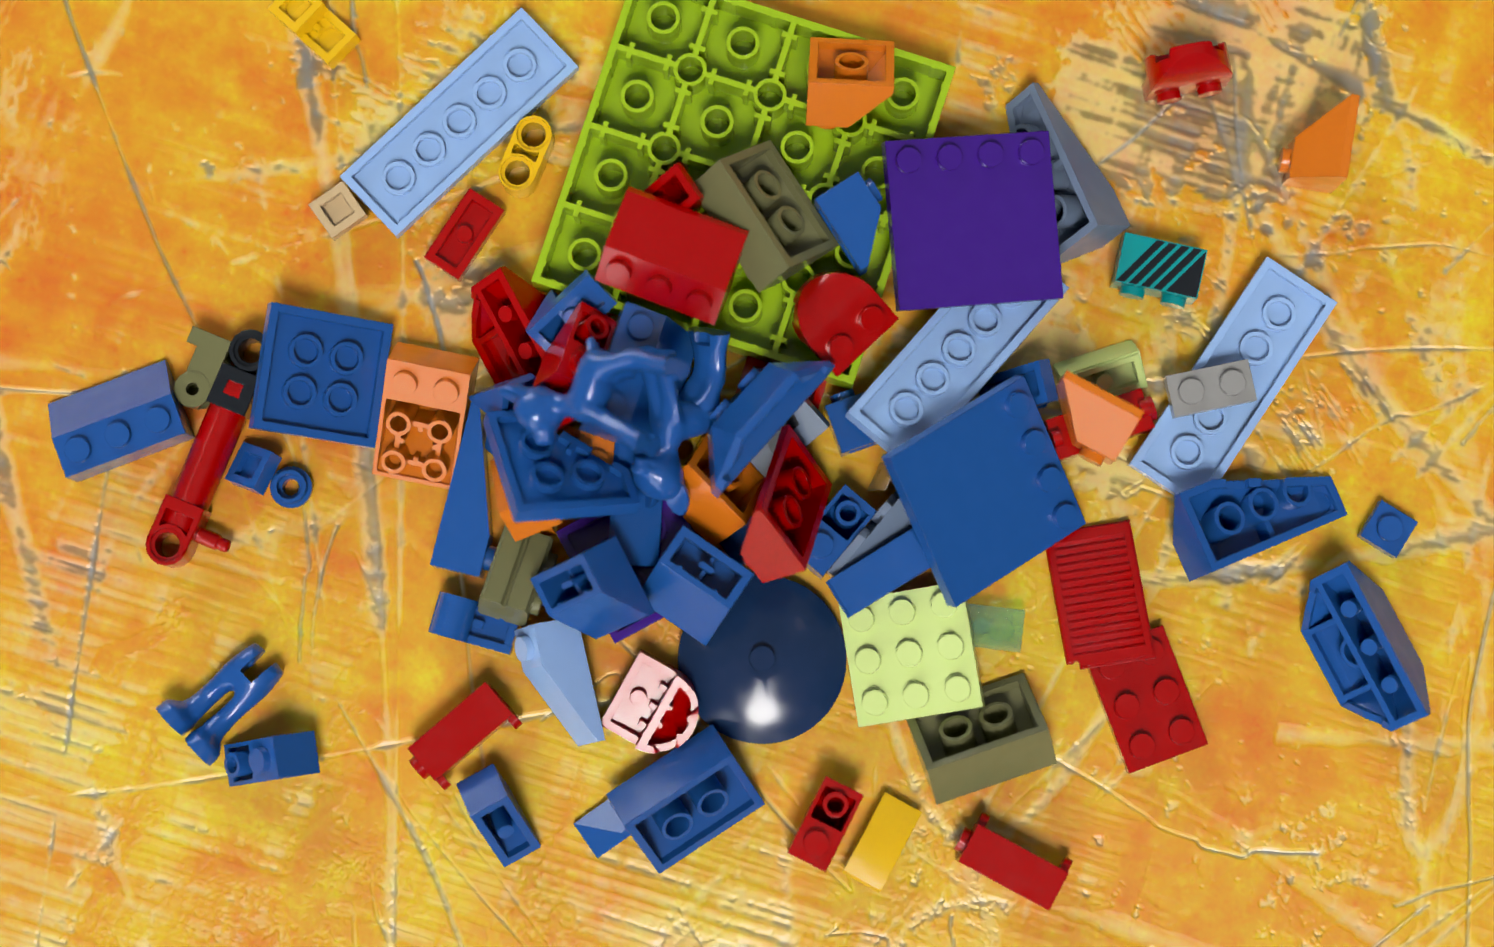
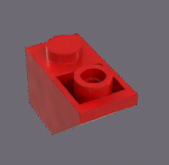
(569, 346)
(825, 824)

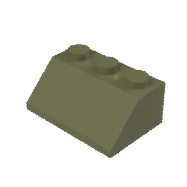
(764, 197)
(983, 744)

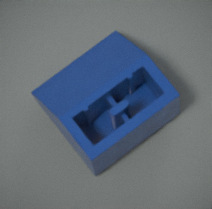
(695, 585)
(593, 590)

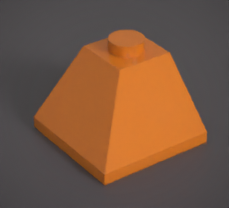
(847, 79)
(1322, 152)
(1095, 419)
(720, 516)

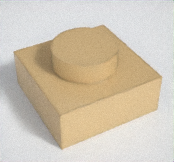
(338, 210)

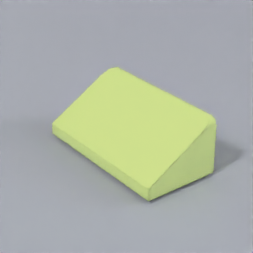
(1112, 368)

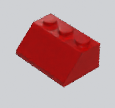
(671, 255)
(786, 511)

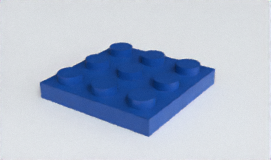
(320, 375)

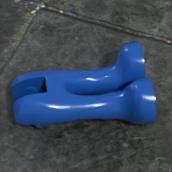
(185, 714)

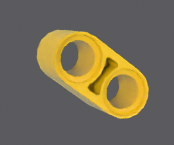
(522, 155)

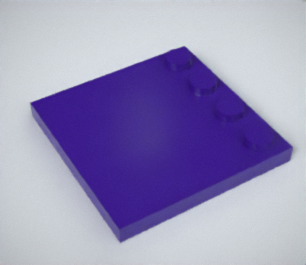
(972, 220)

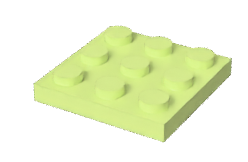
(911, 657)

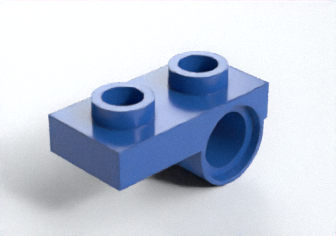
(461, 620)

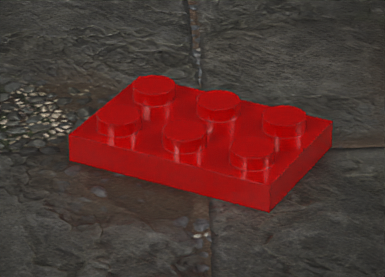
(1148, 707)

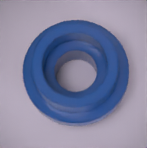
(280, 479)

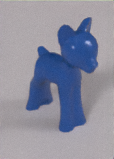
(598, 371)
(680, 416)

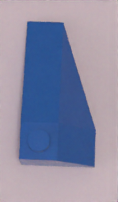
(1240, 518)

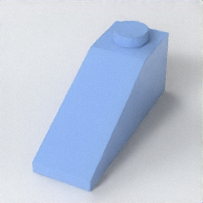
(559, 670)

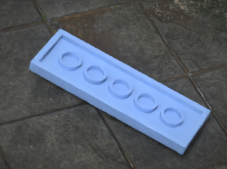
(459, 122)
(1272, 330)
(943, 368)

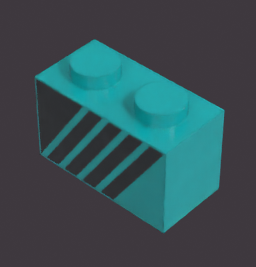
(1158, 270)

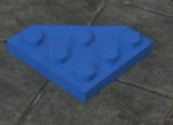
(555, 478)

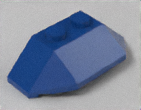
(757, 415)
(1364, 649)

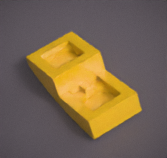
(316, 28)
(881, 842)

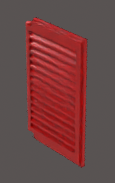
(1100, 596)

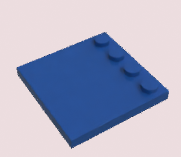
(984, 490)

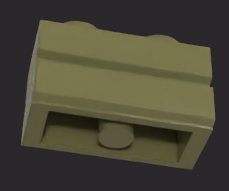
(508, 585)

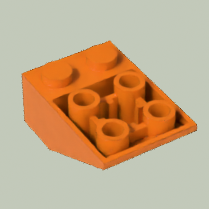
(423, 414)

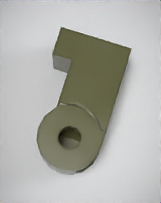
(195, 384)

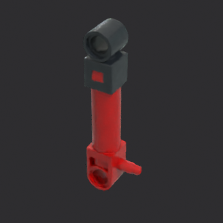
(187, 507)

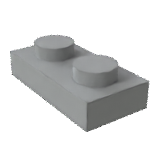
(1210, 388)

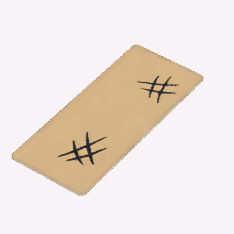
(881, 479)

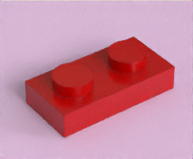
(464, 234)

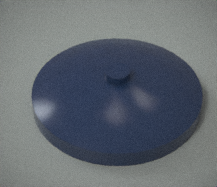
(768, 665)

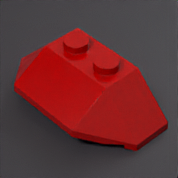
(499, 319)

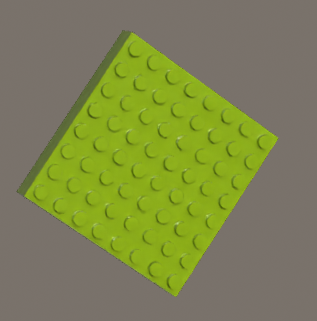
(704, 85)

